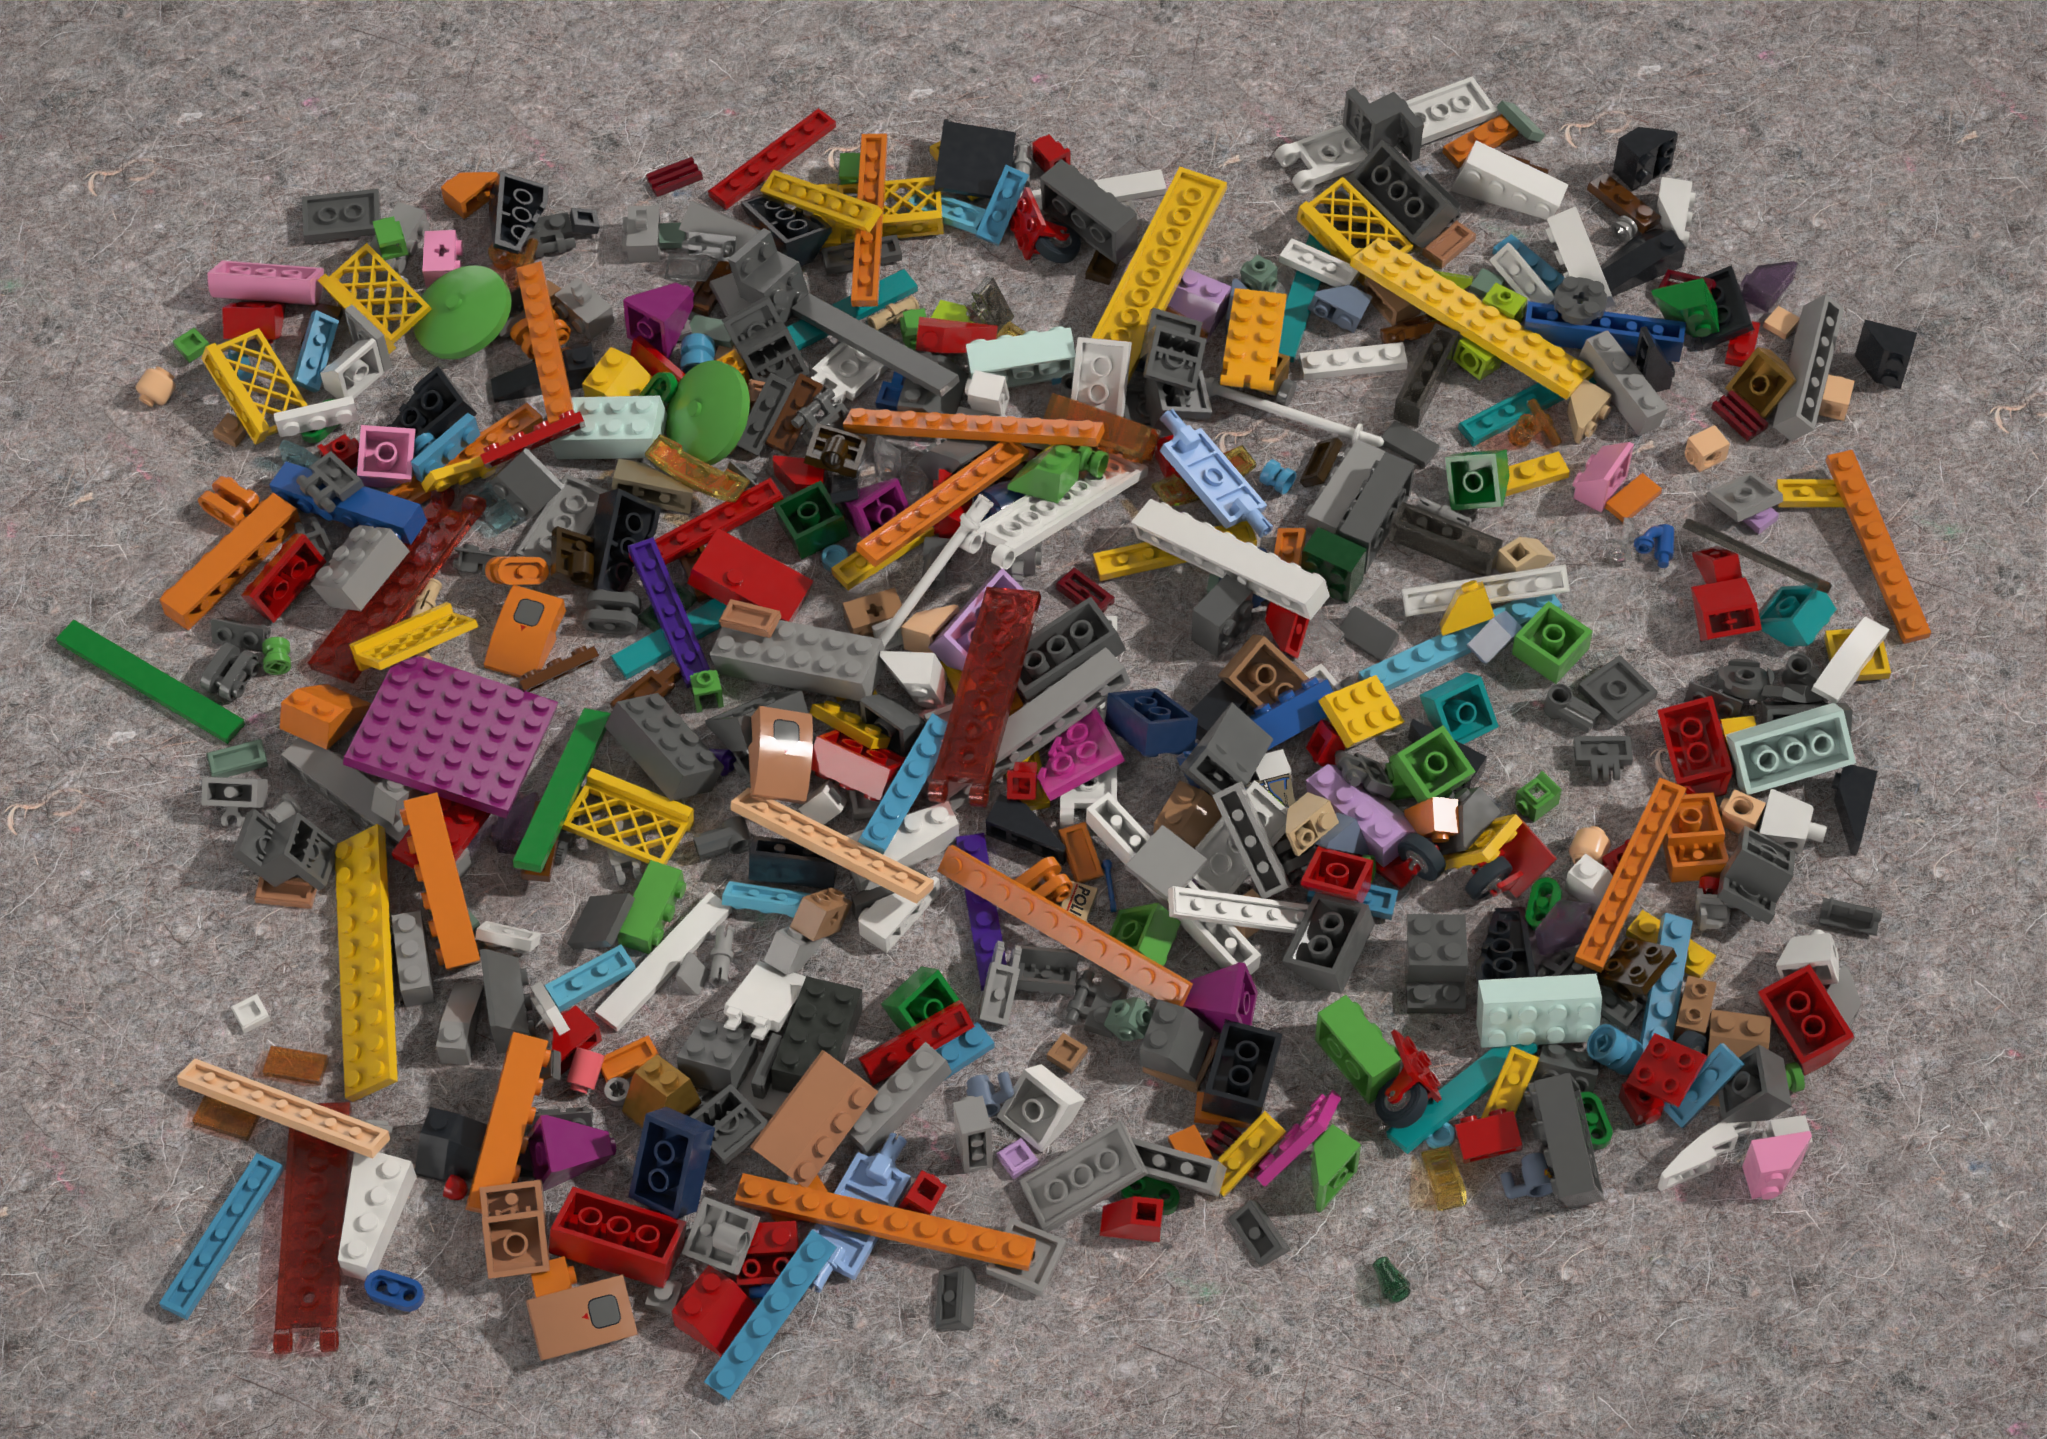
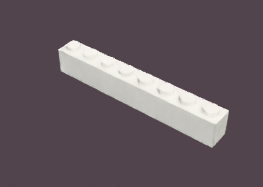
(1225, 554)
(1125, 839)

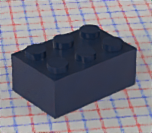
(1151, 722)
(671, 1162)

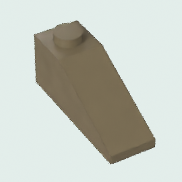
(652, 486)

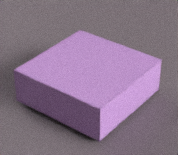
(1017, 1158)

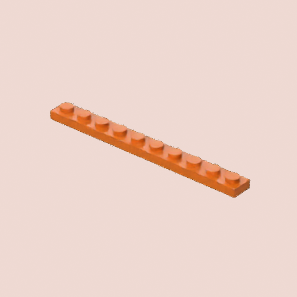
(974, 427)
(1064, 927)
(885, 1222)

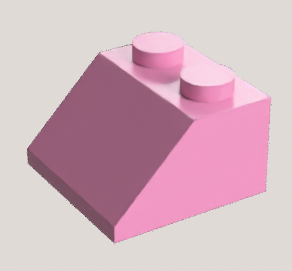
(385, 455)
(1603, 475)
(1773, 1163)

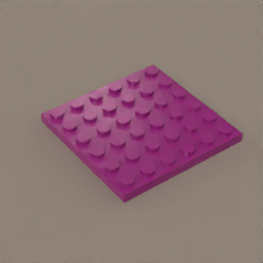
(451, 734)

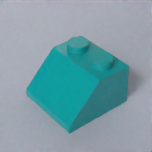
(1796, 615)
(1461, 707)

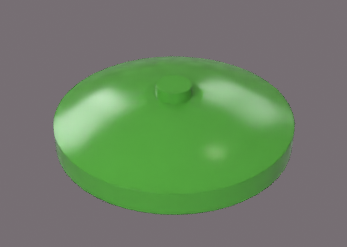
(466, 312)
(709, 411)

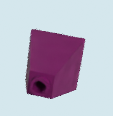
(659, 315)
(875, 506)
(1223, 996)
(566, 1149)

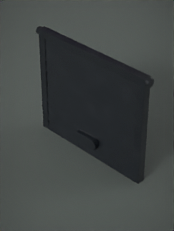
(972, 159)

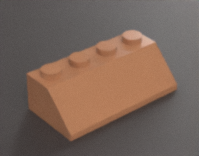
(814, 1119)

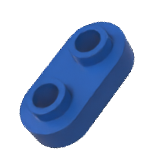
(397, 1289)

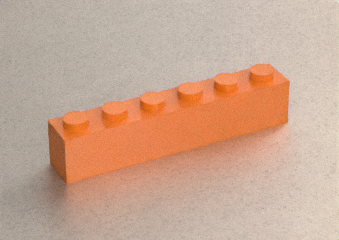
(229, 561)
(441, 881)
(510, 1115)

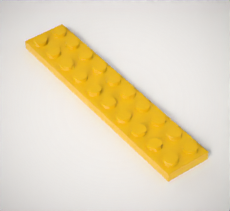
(1161, 258)
(1472, 317)
(365, 964)

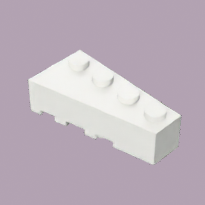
(1508, 183)
(1575, 249)
(917, 838)
(372, 1210)

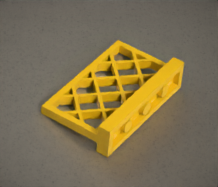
(905, 225)
(1333, 239)
(345, 298)
(235, 389)
(410, 637)
(642, 802)

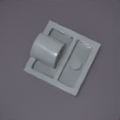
(721, 1235)

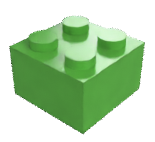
(1552, 642)
(1433, 766)

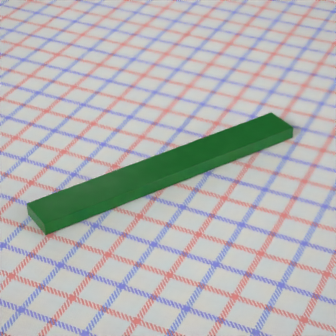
(150, 681)
(561, 791)

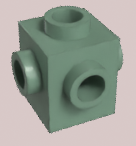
(1259, 274)
(1129, 1018)

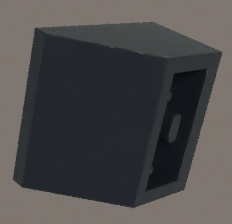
(1644, 155)

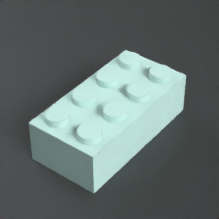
(1024, 358)
(613, 428)
(1790, 748)
(1538, 1010)

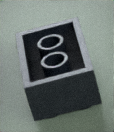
(1241, 1072)

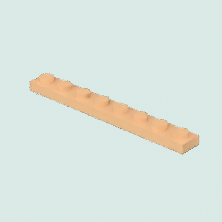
(833, 846)
(284, 1108)

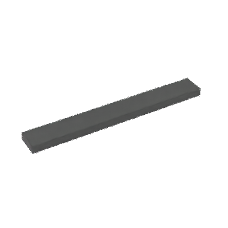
(875, 345)

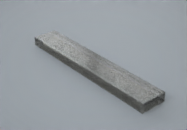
(1757, 555)

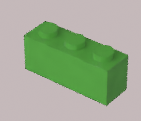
(652, 907)

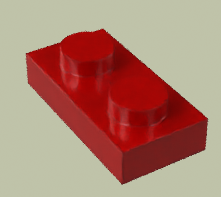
(1742, 347)

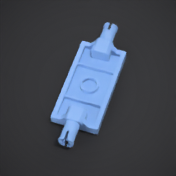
(1213, 476)
(870, 1180)

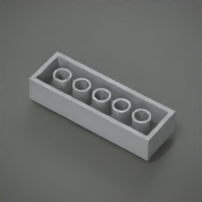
(802, 659)

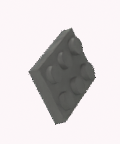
(340, 215)

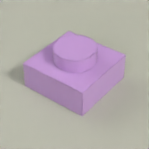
(1762, 520)

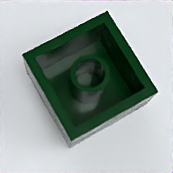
(811, 520)
(1336, 561)

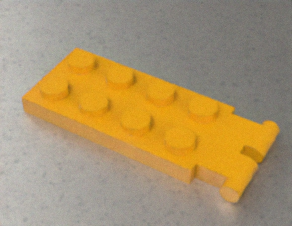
(1253, 338)

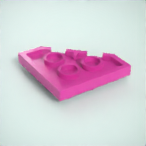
(1079, 756)
(1299, 1136)

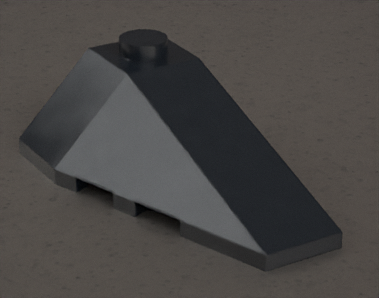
(514, 210)
(1643, 260)
(525, 382)
(619, 522)
(1506, 947)
(453, 1145)

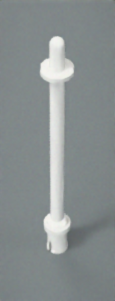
(1354, 433)
(969, 523)

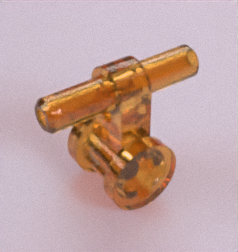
(513, 259)
(1530, 425)

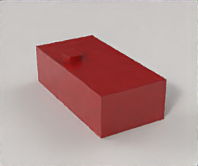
(744, 574)
(617, 1237)

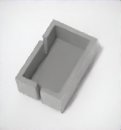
(359, 567)

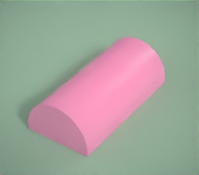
(265, 282)

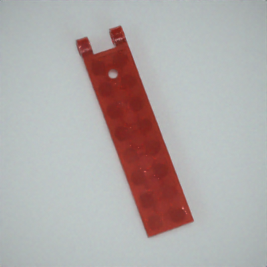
(404, 584)
(985, 693)
(311, 1238)

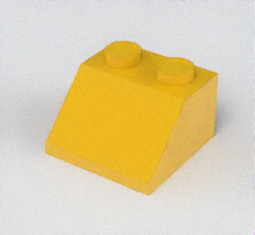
(616, 376)

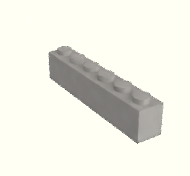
(1810, 366)

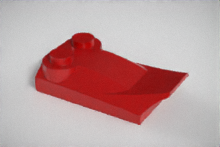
(1696, 746)

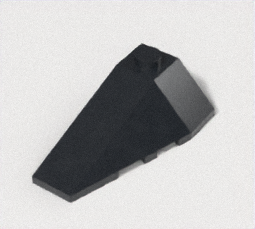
(792, 231)
(433, 406)

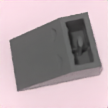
(1227, 752)

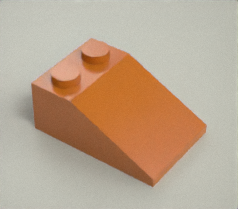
(321, 714)

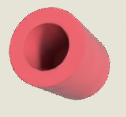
(584, 1070)

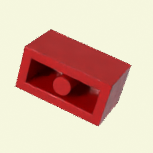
(1488, 1136)

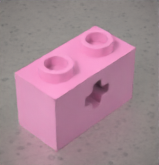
(440, 254)

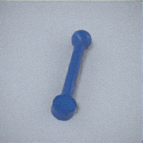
(1107, 865)

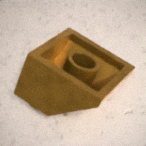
(1762, 381)

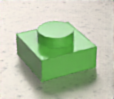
(191, 344)

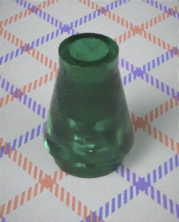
(1391, 1281)

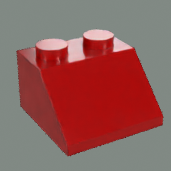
(247, 316)
(1338, 874)
(713, 1310)

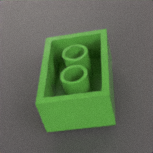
(1356, 1047)

